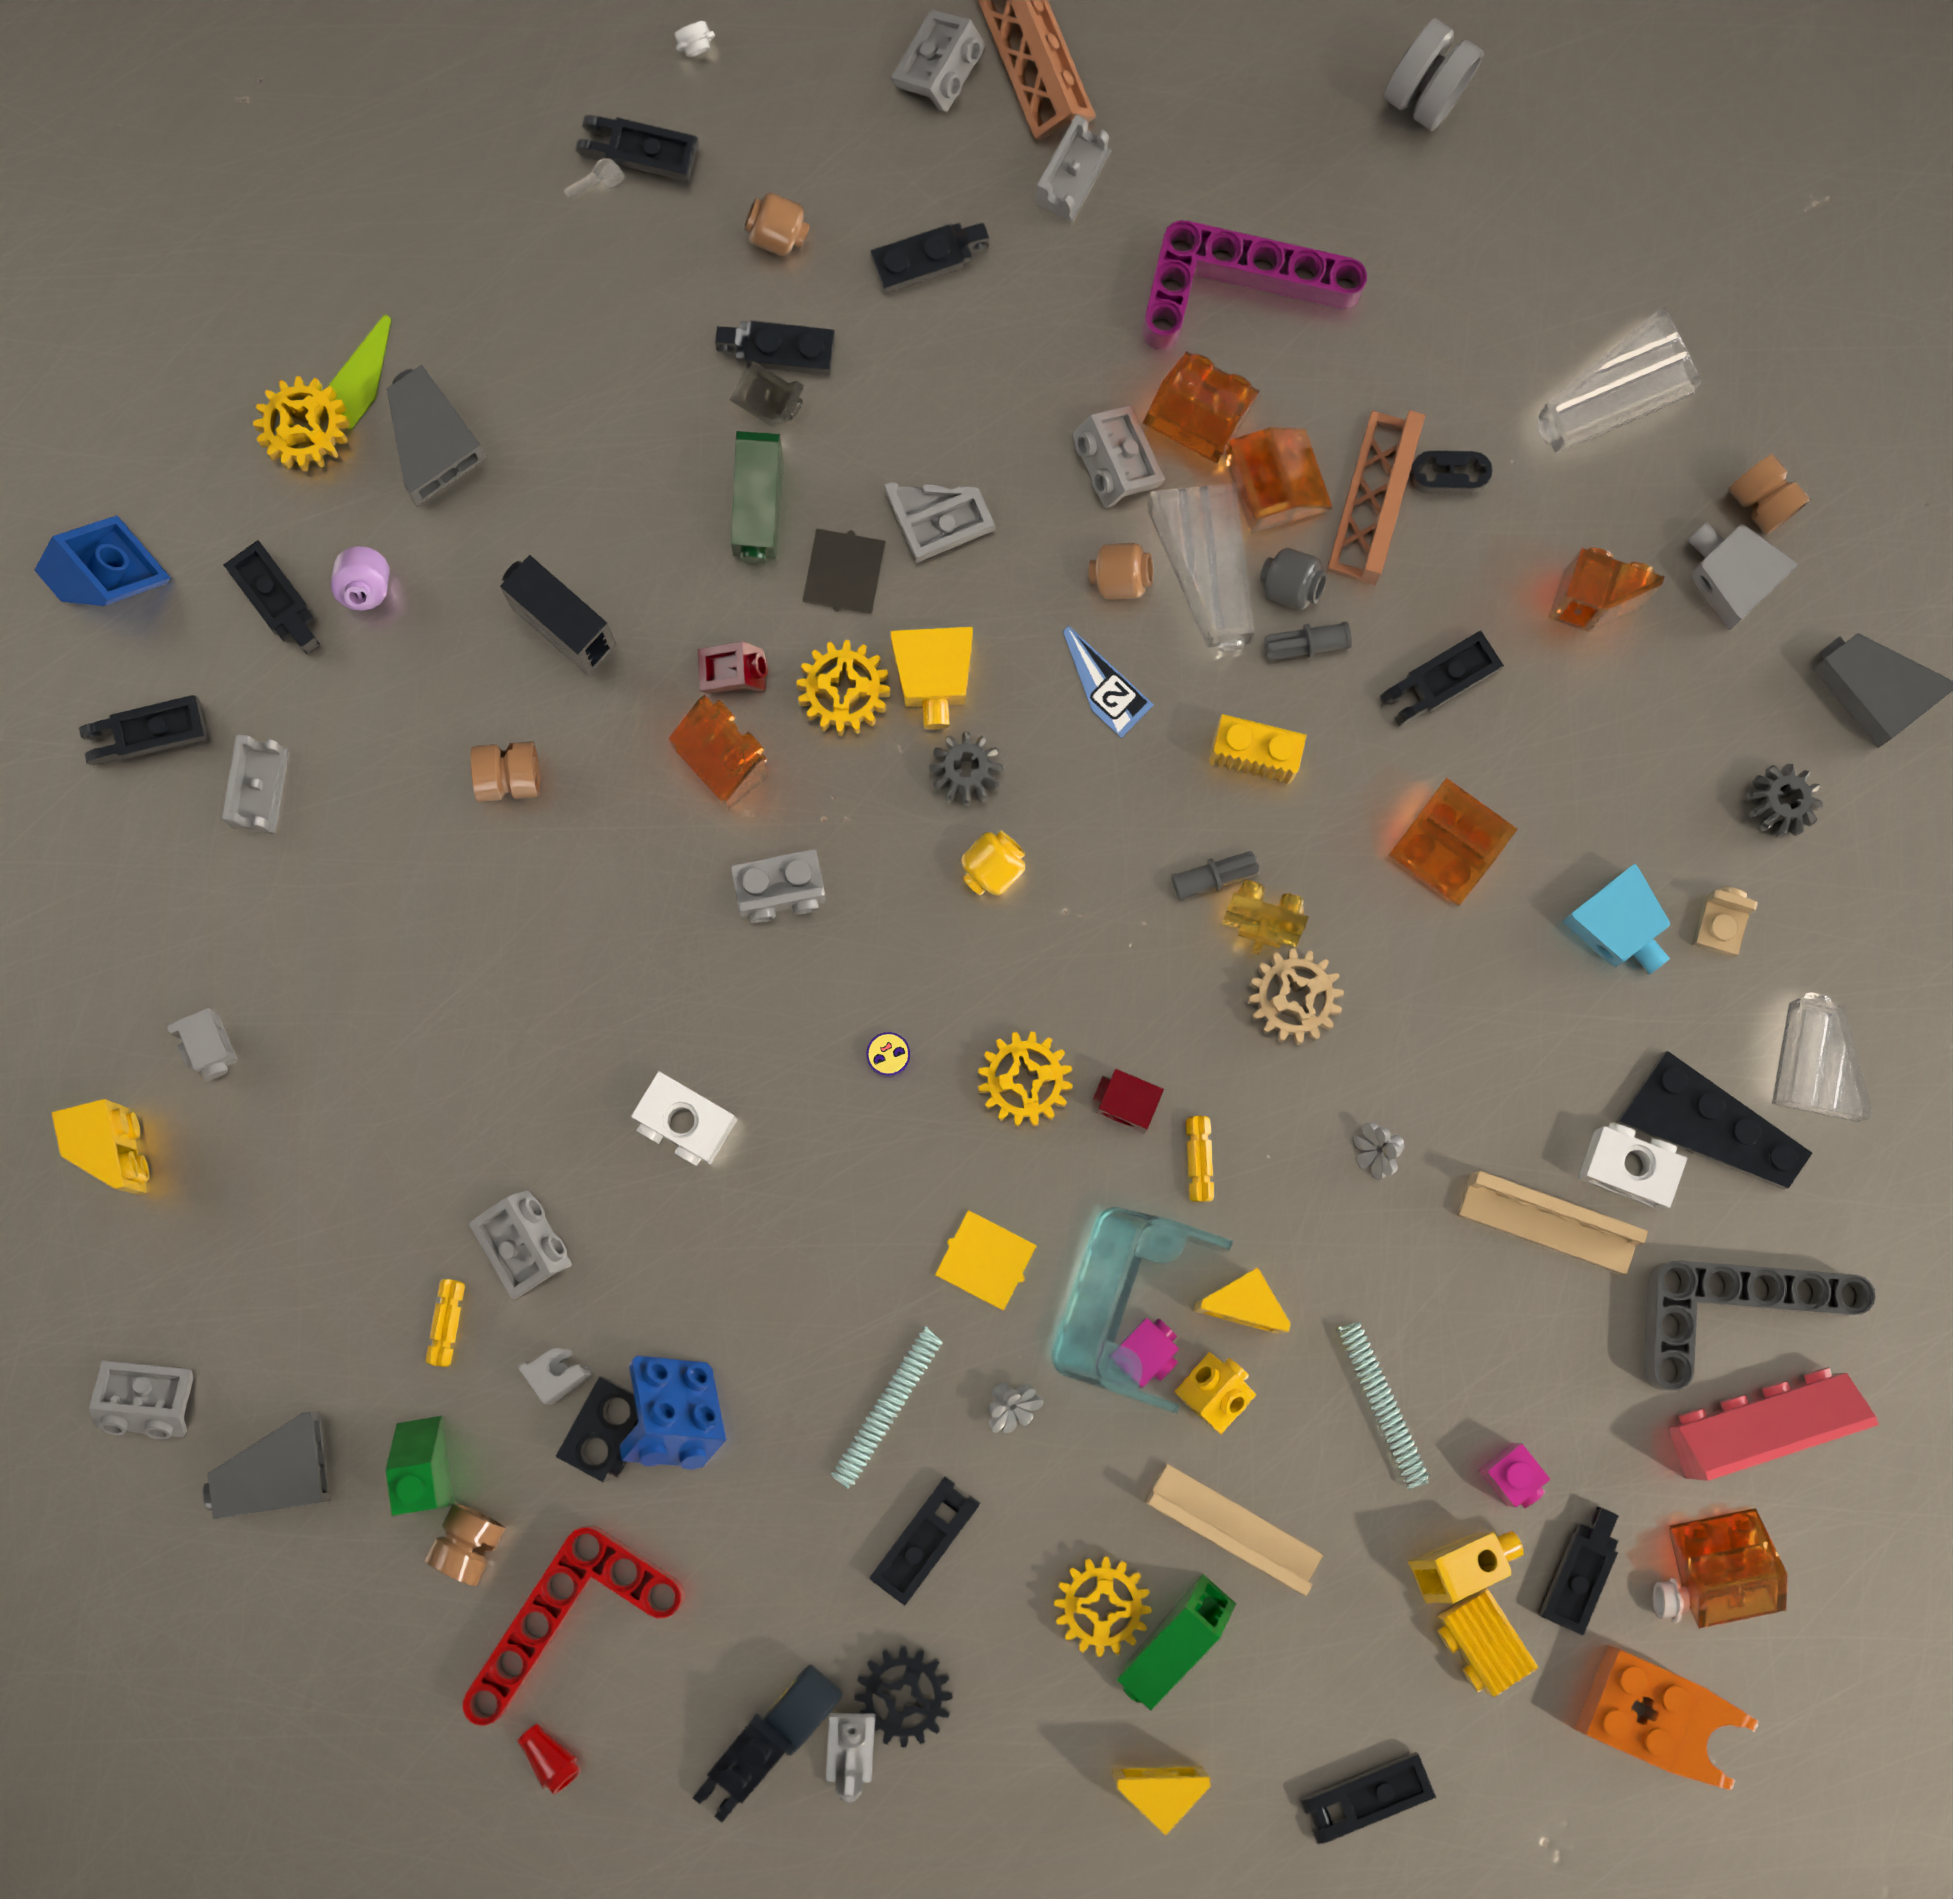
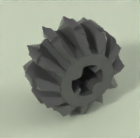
(953, 760)
(1784, 816)

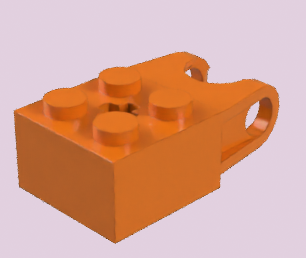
(1675, 1721)

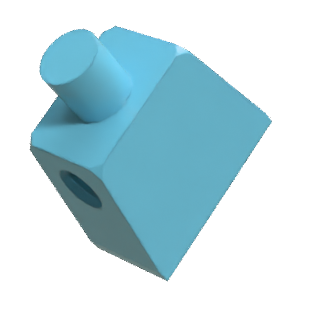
(1623, 922)

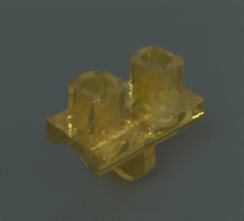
(1264, 921)

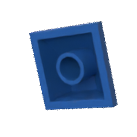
(99, 564)

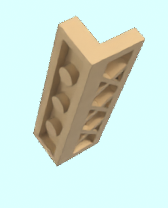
(1550, 1222)
(1234, 1529)

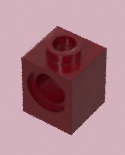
(1127, 1100)

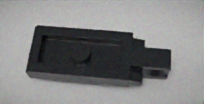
(927, 255)
(779, 346)
(272, 595)
(1582, 1573)

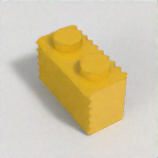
(1257, 748)
(1486, 1643)

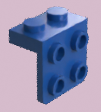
(675, 1414)

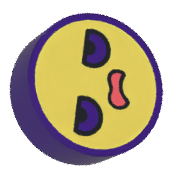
(888, 1054)

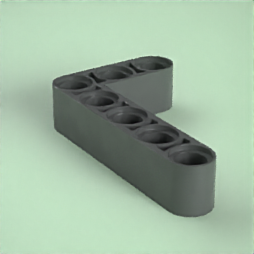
(1737, 1294)

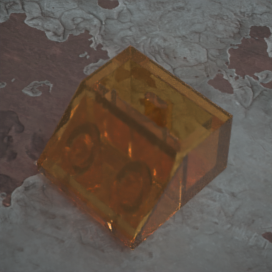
(1201, 406)
(1276, 477)
(1601, 589)
(718, 752)
(1452, 842)
(1729, 1568)

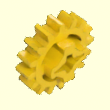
(292, 436)
(860, 687)
(1004, 1083)
(1101, 1626)

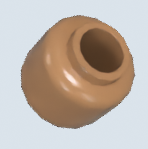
(776, 224)
(1121, 571)

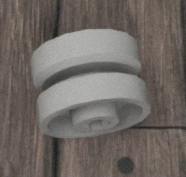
(1428, 71)

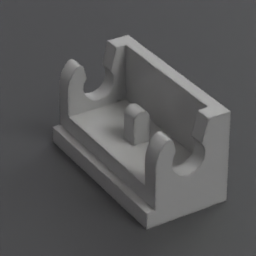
(1072, 170)
(255, 785)
(547, 1378)

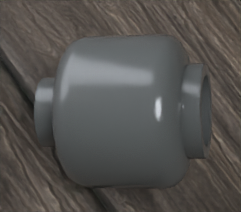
(1293, 578)

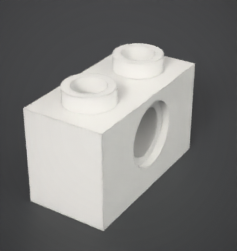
(667, 1098)
(1606, 1166)

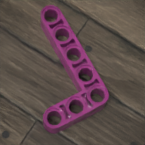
(1242, 272)

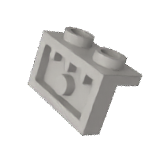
(940, 58)
(1117, 455)
(778, 885)
(520, 1243)
(141, 1399)

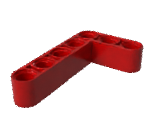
(557, 1609)

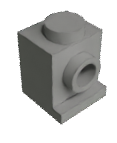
(204, 1044)

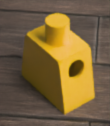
(933, 670)
(1465, 1566)

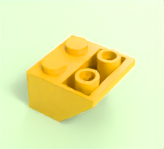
(103, 1143)

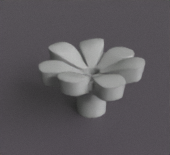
(1379, 1150)
(1012, 1407)

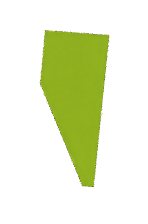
(359, 377)

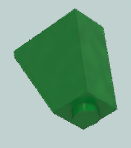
(419, 1467)
(1177, 1643)

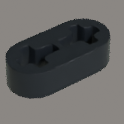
(1450, 462)

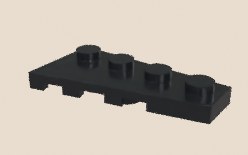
(1701, 1117)

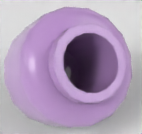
(360, 578)

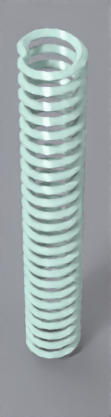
(1383, 1391)
(889, 1403)

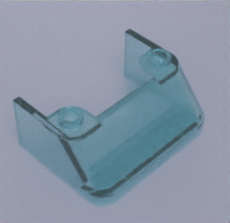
(1100, 1293)

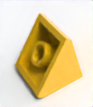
(1246, 1302)
(1162, 1792)

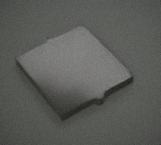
(844, 571)

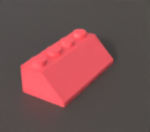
(1770, 1425)

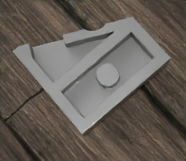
(938, 516)

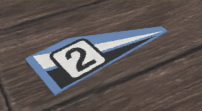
(1107, 690)

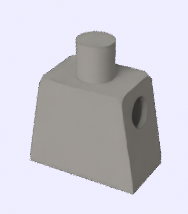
(1737, 570)

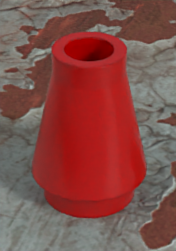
(550, 1760)

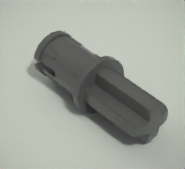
(1308, 641)
(1215, 875)

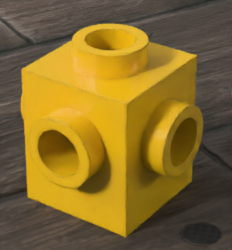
(1216, 1391)

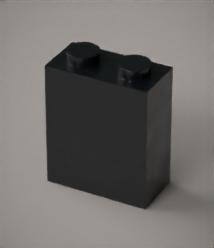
(557, 614)

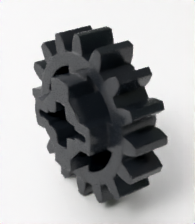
(895, 1716)

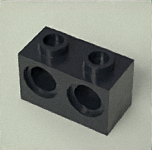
(594, 1423)

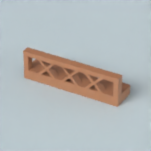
(1051, 57)
(1391, 500)

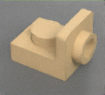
(1724, 921)

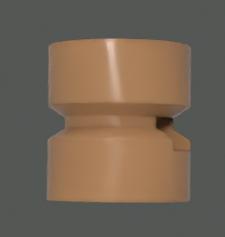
(1769, 494)
(505, 771)
(464, 1545)

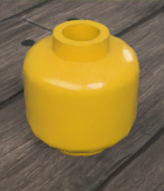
(993, 863)

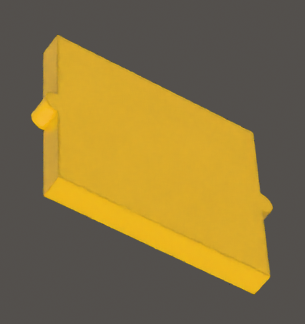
(985, 1260)

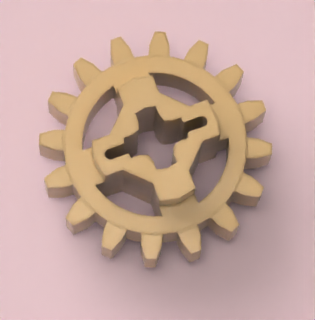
(1286, 978)

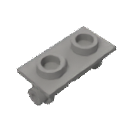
(850, 1753)

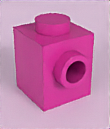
(1154, 1348)
(1515, 1476)

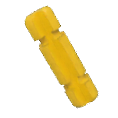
(1199, 1159)
(445, 1322)

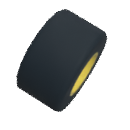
(803, 1707)

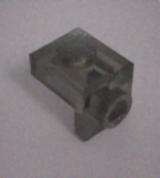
(767, 395)

